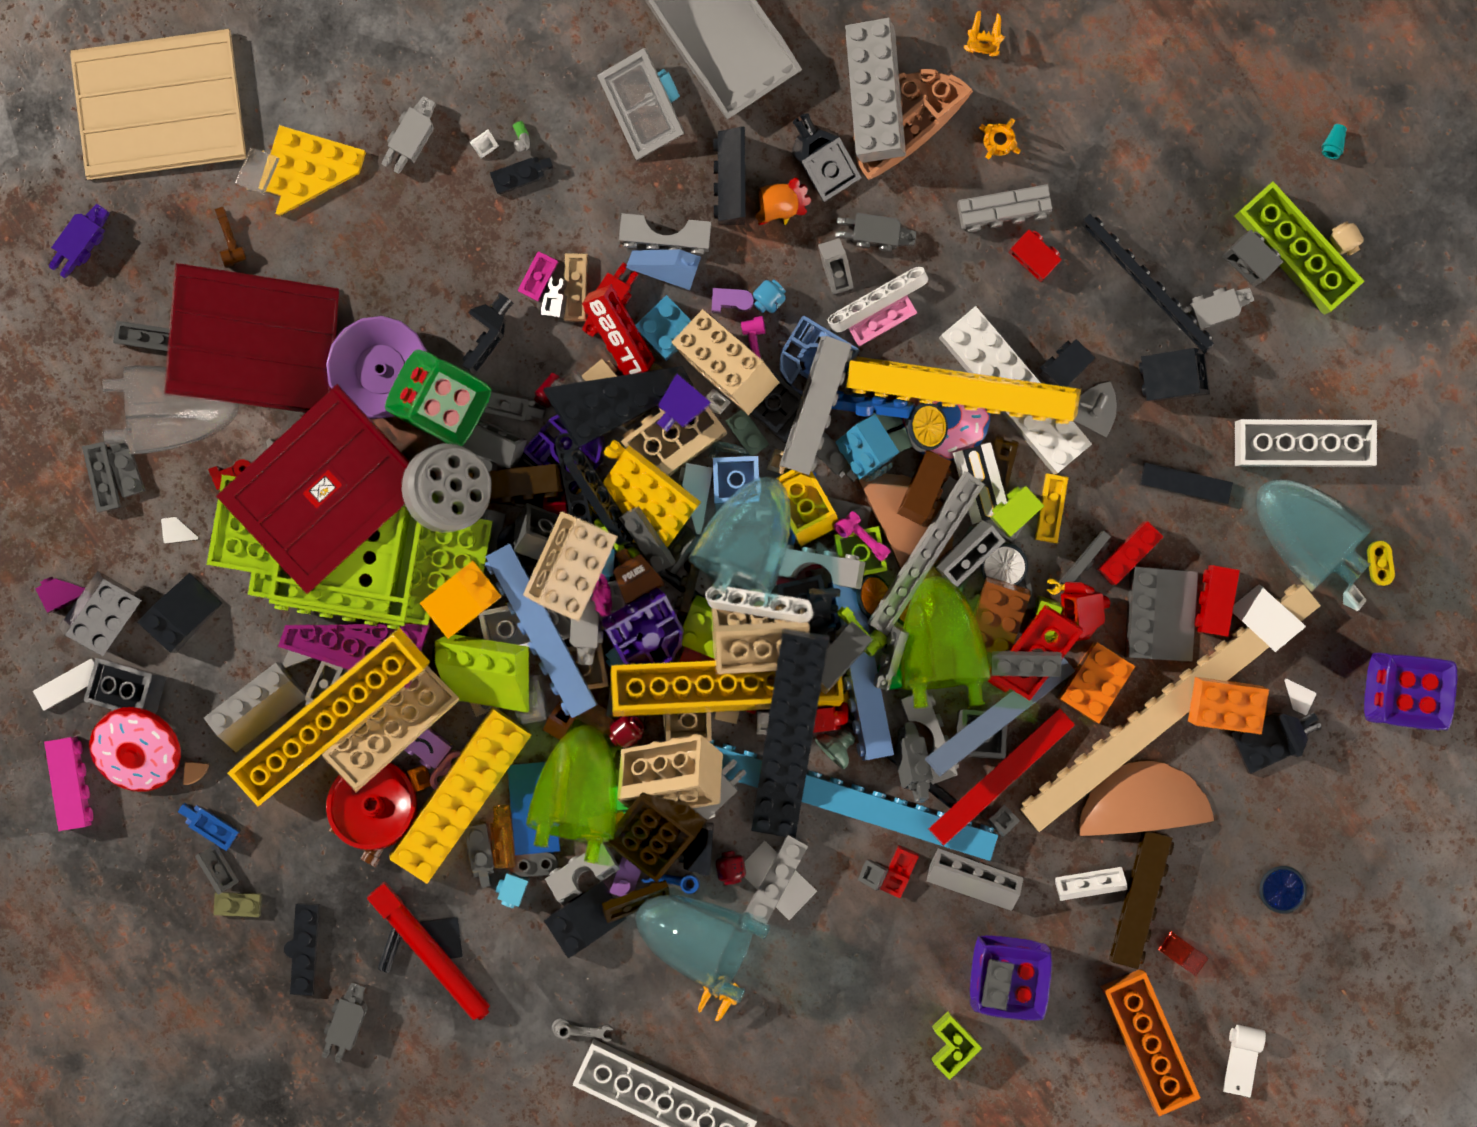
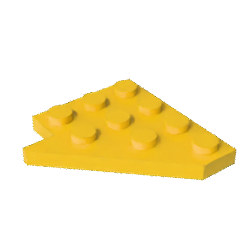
(309, 167)

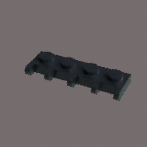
(822, 608)

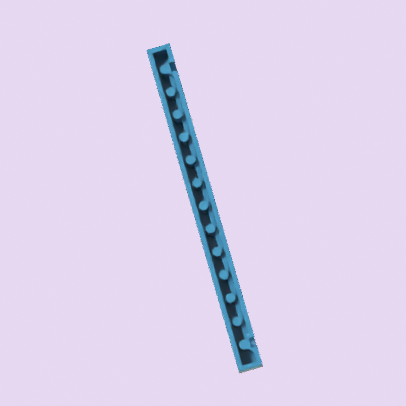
(868, 807)

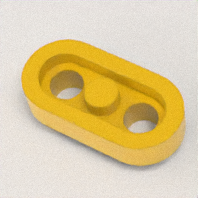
(1383, 562)

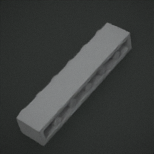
(816, 404)

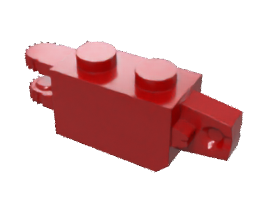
(622, 289)

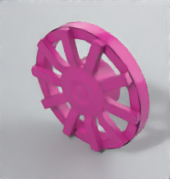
(602, 596)

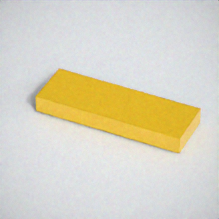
(1051, 514)

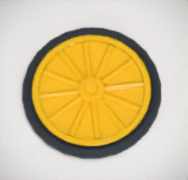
(928, 426)

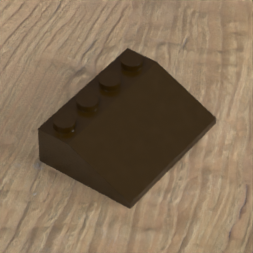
(655, 833)

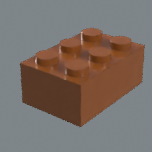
(1000, 613)

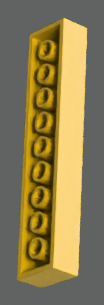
(963, 388)
(695, 689)
(329, 717)

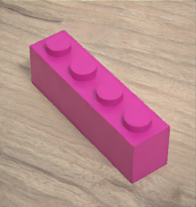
(68, 783)

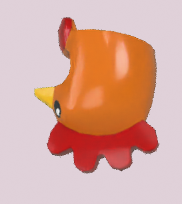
(782, 201)

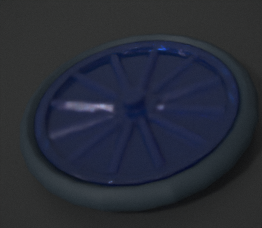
(1283, 889)

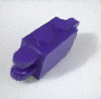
(79, 239)

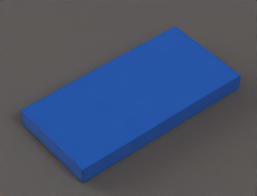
(522, 784)

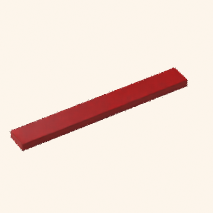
(1001, 777)

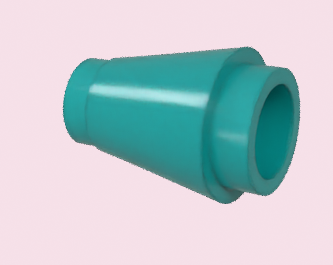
(1334, 143)

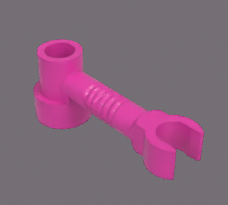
(752, 329)
(849, 524)

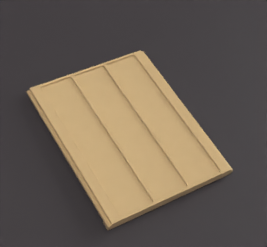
(158, 104)

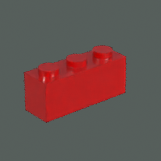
(1129, 553)
(1217, 600)

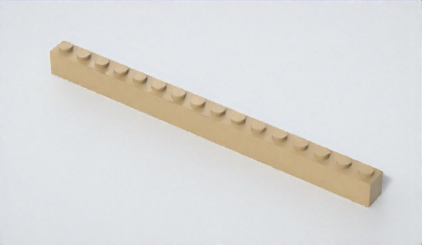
(1154, 719)

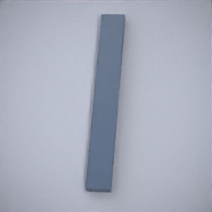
(989, 724)

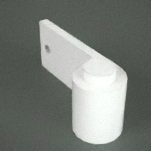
(1243, 1059)

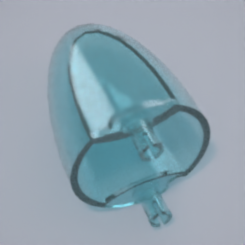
(1312, 531)
(746, 538)
(699, 939)

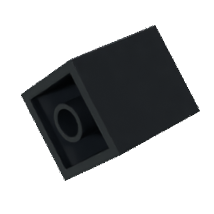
(1174, 375)

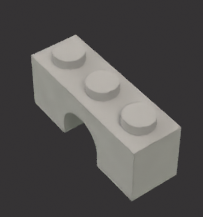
(564, 880)

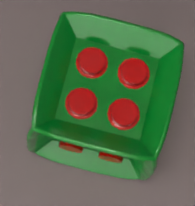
(438, 398)

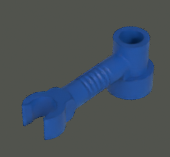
(680, 881)

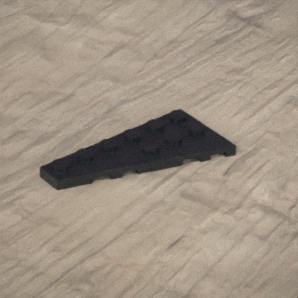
(604, 404)

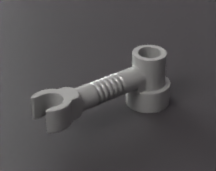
(578, 1031)

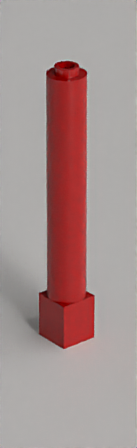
(426, 948)

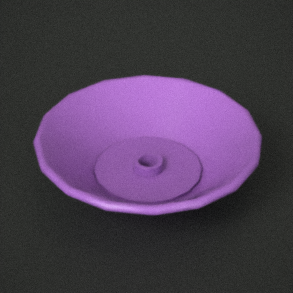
(361, 350)

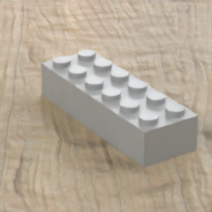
(875, 90)

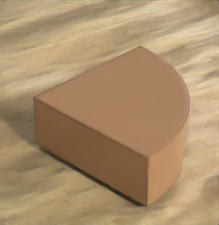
(194, 772)

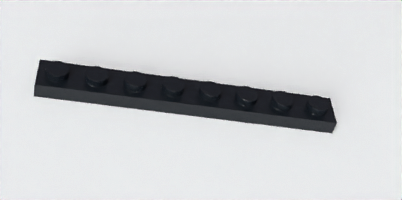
(1141, 276)

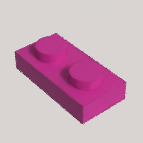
(537, 276)

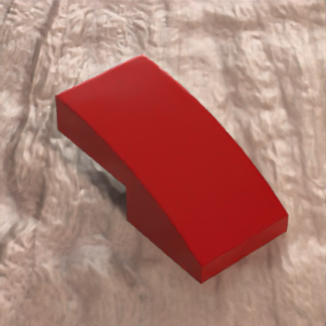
(899, 871)

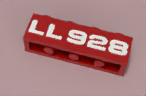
(618, 331)

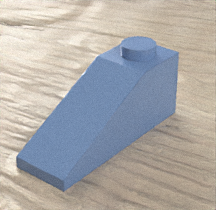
(666, 265)

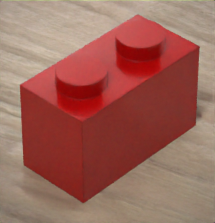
(1035, 255)

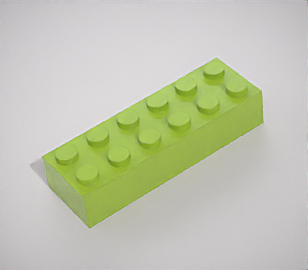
(1303, 249)

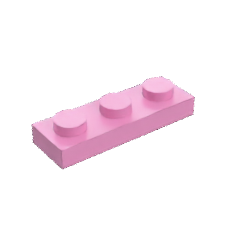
(882, 321)

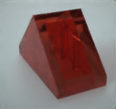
(1183, 953)

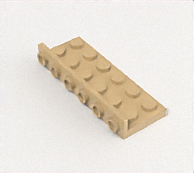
(390, 729)

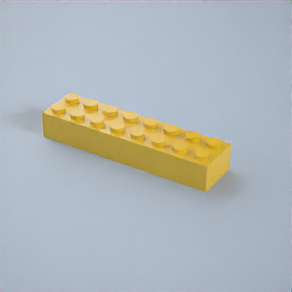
(460, 794)

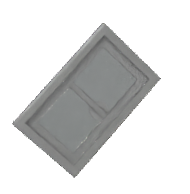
(641, 104)

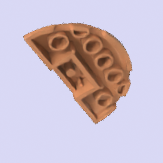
(927, 105)
(902, 534)
(1142, 799)

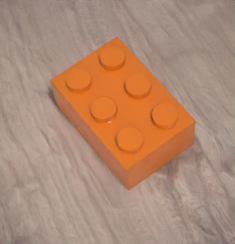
(1096, 682)
(1228, 705)

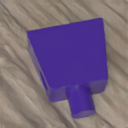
(681, 404)

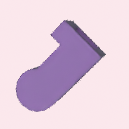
(731, 298)

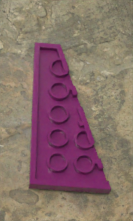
(344, 643)

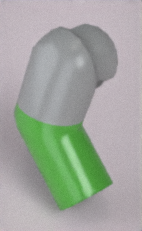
(523, 136)

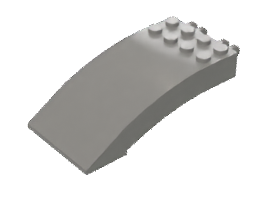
(727, 48)

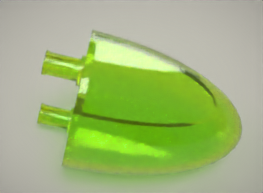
(942, 643)
(576, 792)

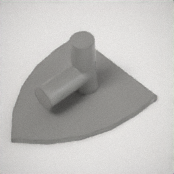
(1098, 408)

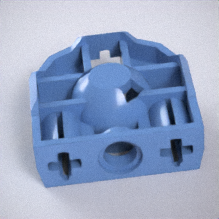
(790, 365)

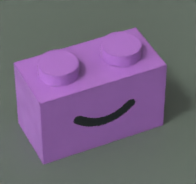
(430, 748)

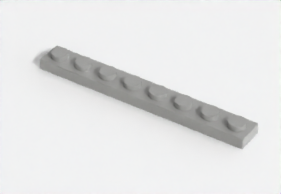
(925, 553)

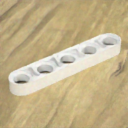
(878, 299)
(767, 610)

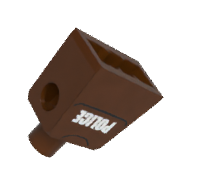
(635, 576)

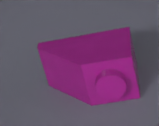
(58, 593)

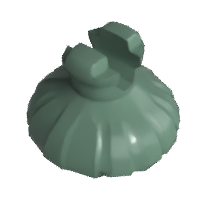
(836, 746)

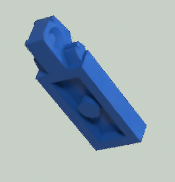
(209, 825)

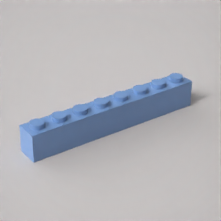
(542, 632)
(865, 699)

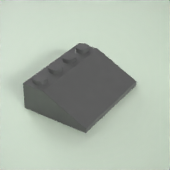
(1161, 614)

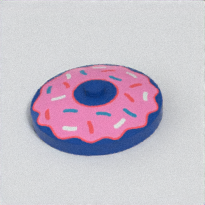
(965, 428)

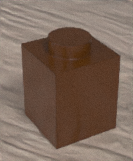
(558, 723)

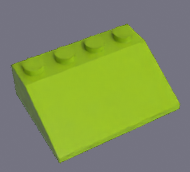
(485, 671)

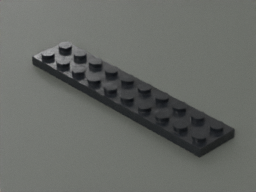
(789, 732)

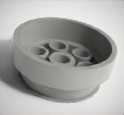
(419, 486)

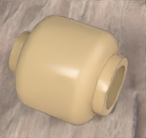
(1346, 238)

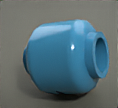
(769, 296)

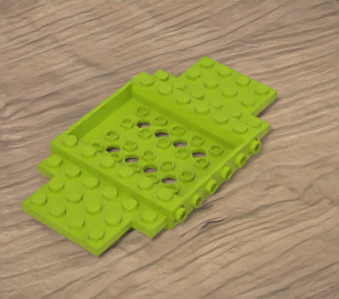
(406, 569)

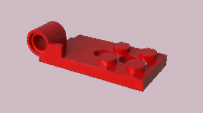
(1034, 638)

